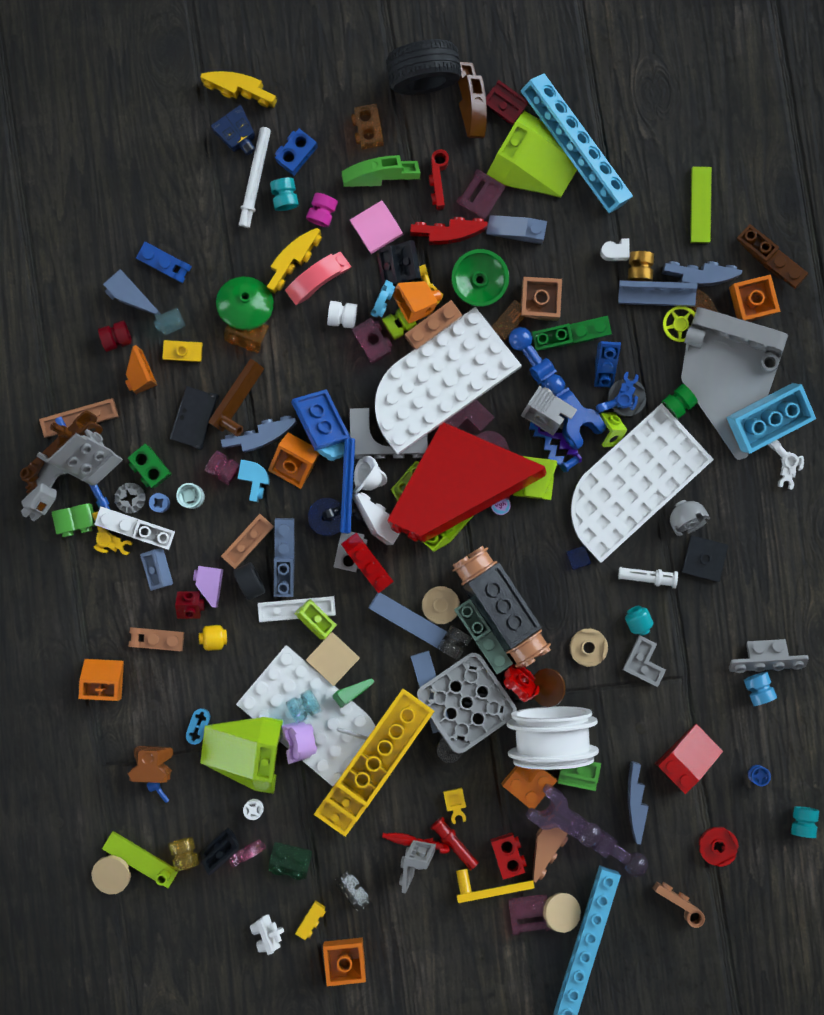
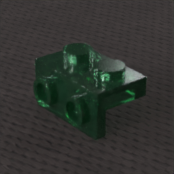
(290, 861)

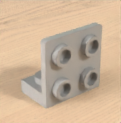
(416, 857)

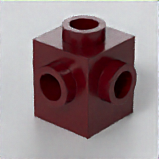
(189, 605)

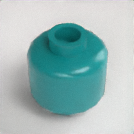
(639, 620)

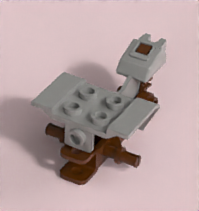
(73, 452)

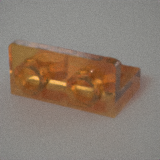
(247, 339)

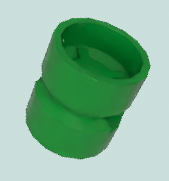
(681, 400)

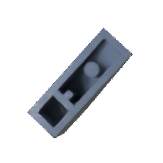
(517, 228)
(125, 291)

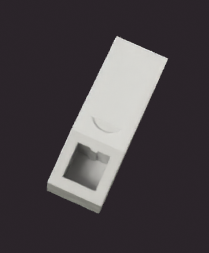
(375, 518)

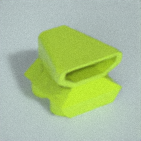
(543, 487)

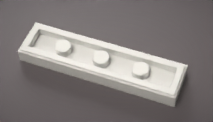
(285, 609)

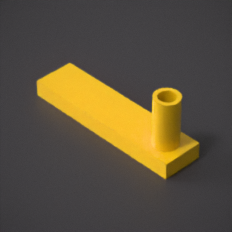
(467, 895)

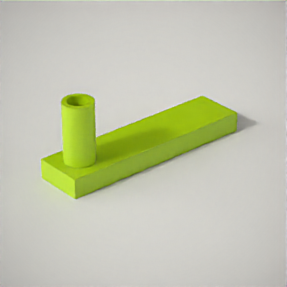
(140, 859)

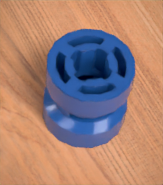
(763, 776)

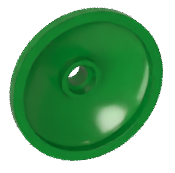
(480, 264)
(240, 312)

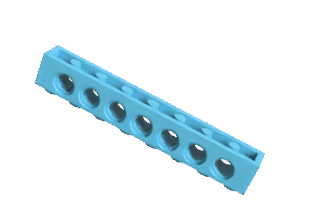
(576, 143)
(587, 942)

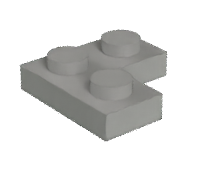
(639, 664)

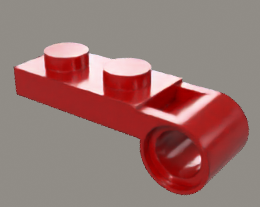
(435, 178)

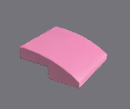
(376, 227)

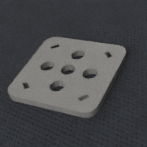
(486, 706)

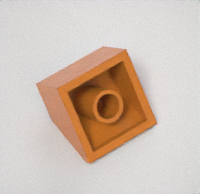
(293, 460)

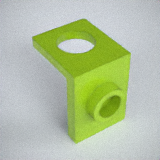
(615, 427)

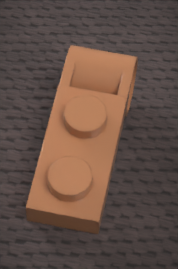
(681, 900)

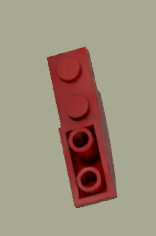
(458, 230)

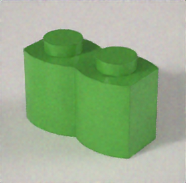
(74, 519)

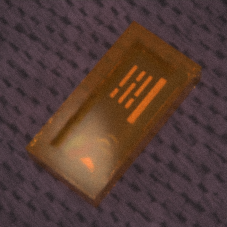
(508, 320)

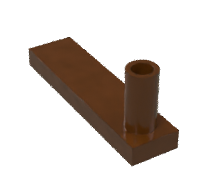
(223, 415)

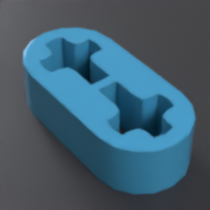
(194, 723)

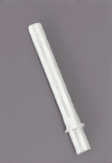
(254, 178)

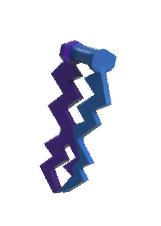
(552, 448)

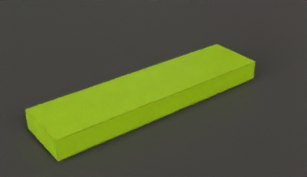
(700, 205)

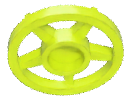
(679, 324)

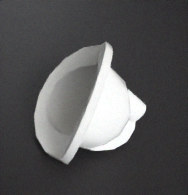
(368, 475)

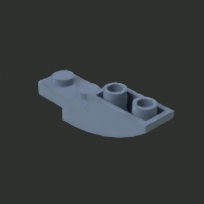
(709, 275)
(268, 433)
(284, 557)

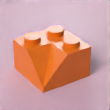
(754, 298)
(528, 784)
(344, 961)

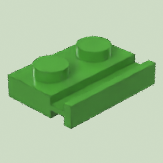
(581, 777)

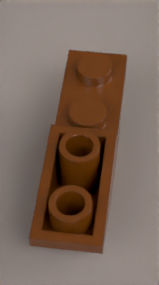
(473, 105)
(771, 257)

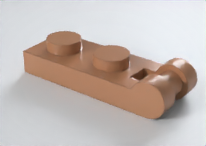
(157, 639)

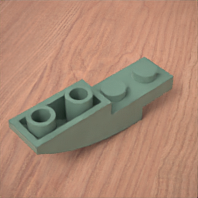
(483, 636)

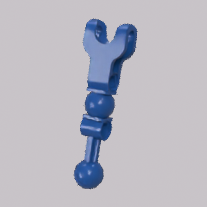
(544, 373)

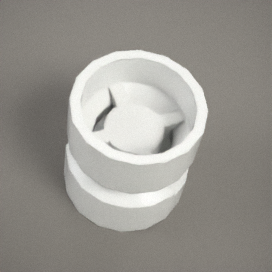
(342, 315)

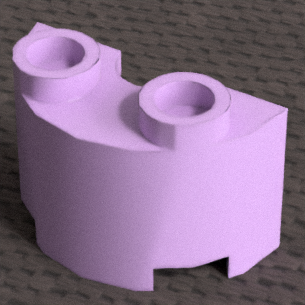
(300, 741)

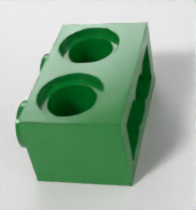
(152, 463)

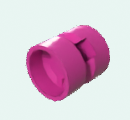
(321, 211)

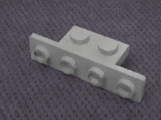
(767, 656)

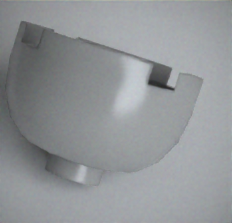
(688, 516)

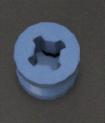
(162, 505)

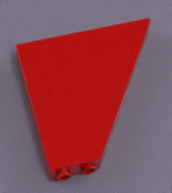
(457, 481)

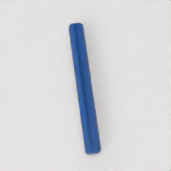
(347, 486)

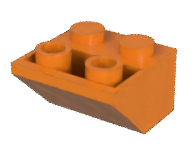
(101, 680)

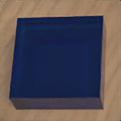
(578, 557)

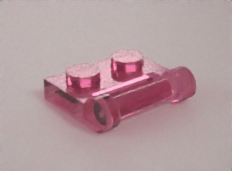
(487, 196)
(526, 908)

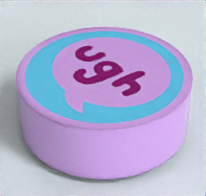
(501, 507)

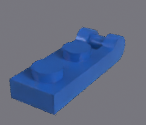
(163, 262)

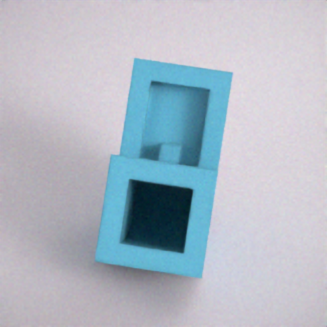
(257, 475)

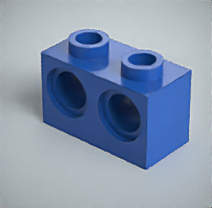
(300, 154)

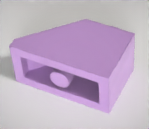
(209, 583)

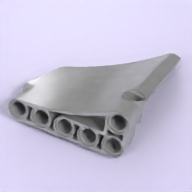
(728, 366)

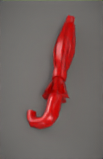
(406, 840)

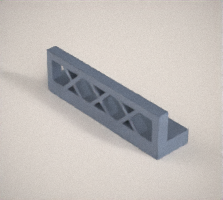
(657, 293)

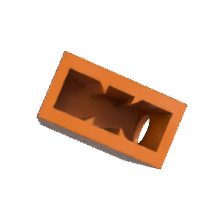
(416, 299)

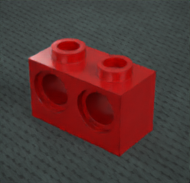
(504, 857)

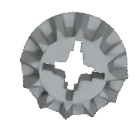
(137, 502)

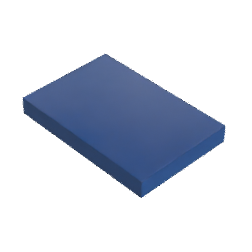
(320, 419)

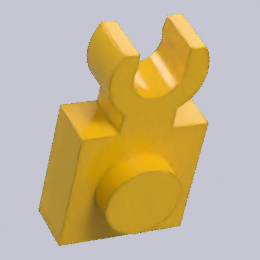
(455, 801)

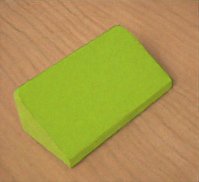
(315, 619)

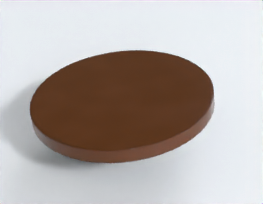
(551, 687)

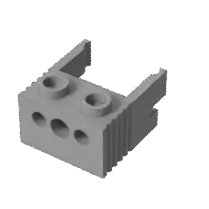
(545, 410)

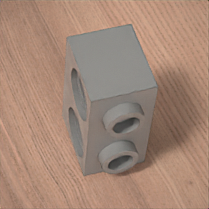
(341, 553)

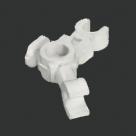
(789, 464)

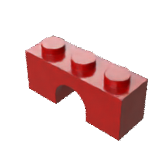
(367, 562)

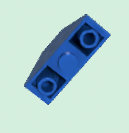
(606, 363)

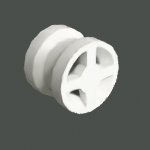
(251, 812)

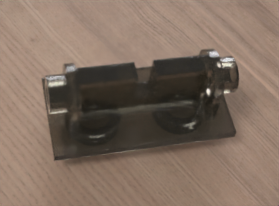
(356, 897)

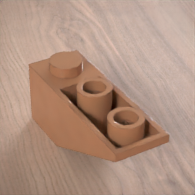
(546, 845)

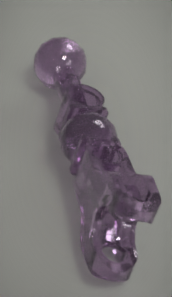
(588, 833)

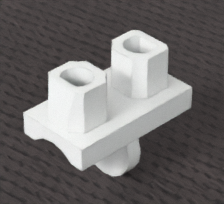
(269, 933)

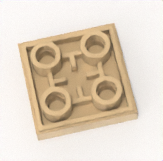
(332, 659)

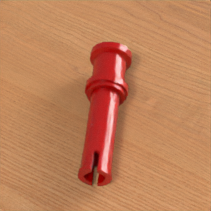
(449, 836)

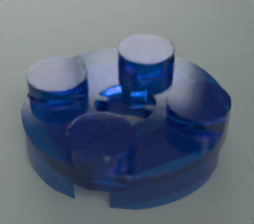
(315, 517)

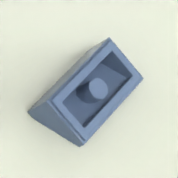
(156, 569)

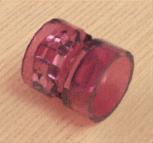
(221, 467)

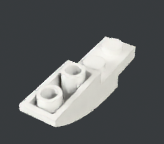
(134, 527)

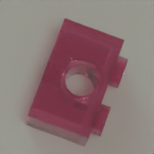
(364, 331)

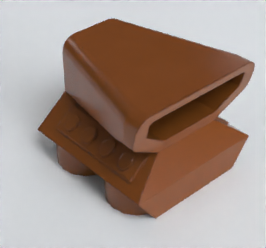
(151, 764)

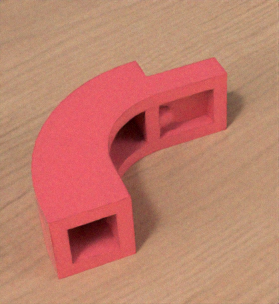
(316, 276)

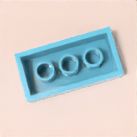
(771, 418)

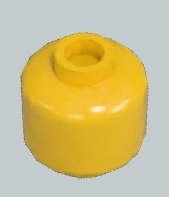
(213, 637)

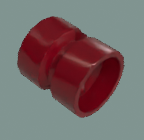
(115, 336)

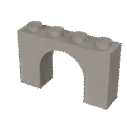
(367, 446)

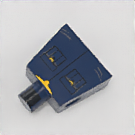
(235, 131)

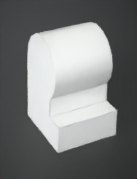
(615, 252)

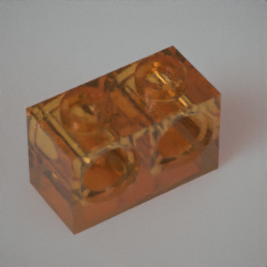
(371, 126)

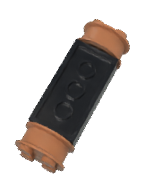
(502, 607)

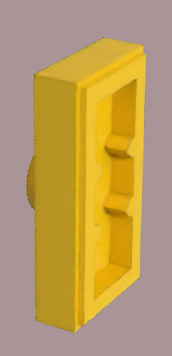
(182, 351)

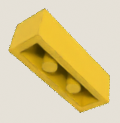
(311, 920)

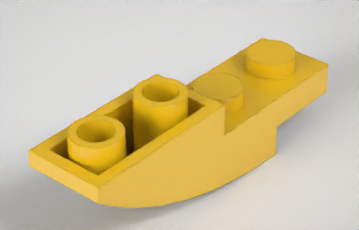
(233, 83)
(296, 251)

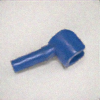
(156, 786)

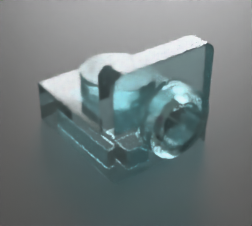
(169, 321)

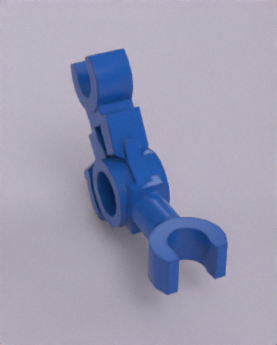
(624, 398)

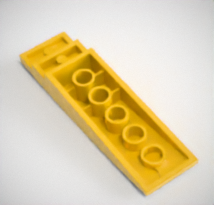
(374, 762)

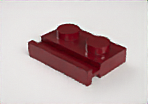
(506, 102)

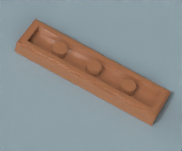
(103, 410)

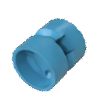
(760, 688)

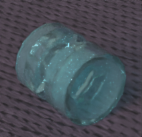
(310, 705)

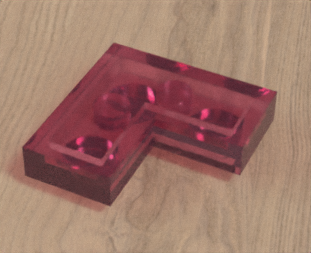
(475, 413)

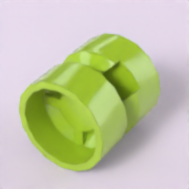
(391, 326)

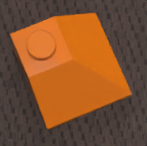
(139, 372)

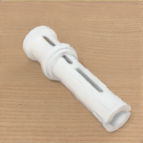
(658, 577)

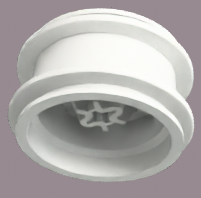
(552, 737)

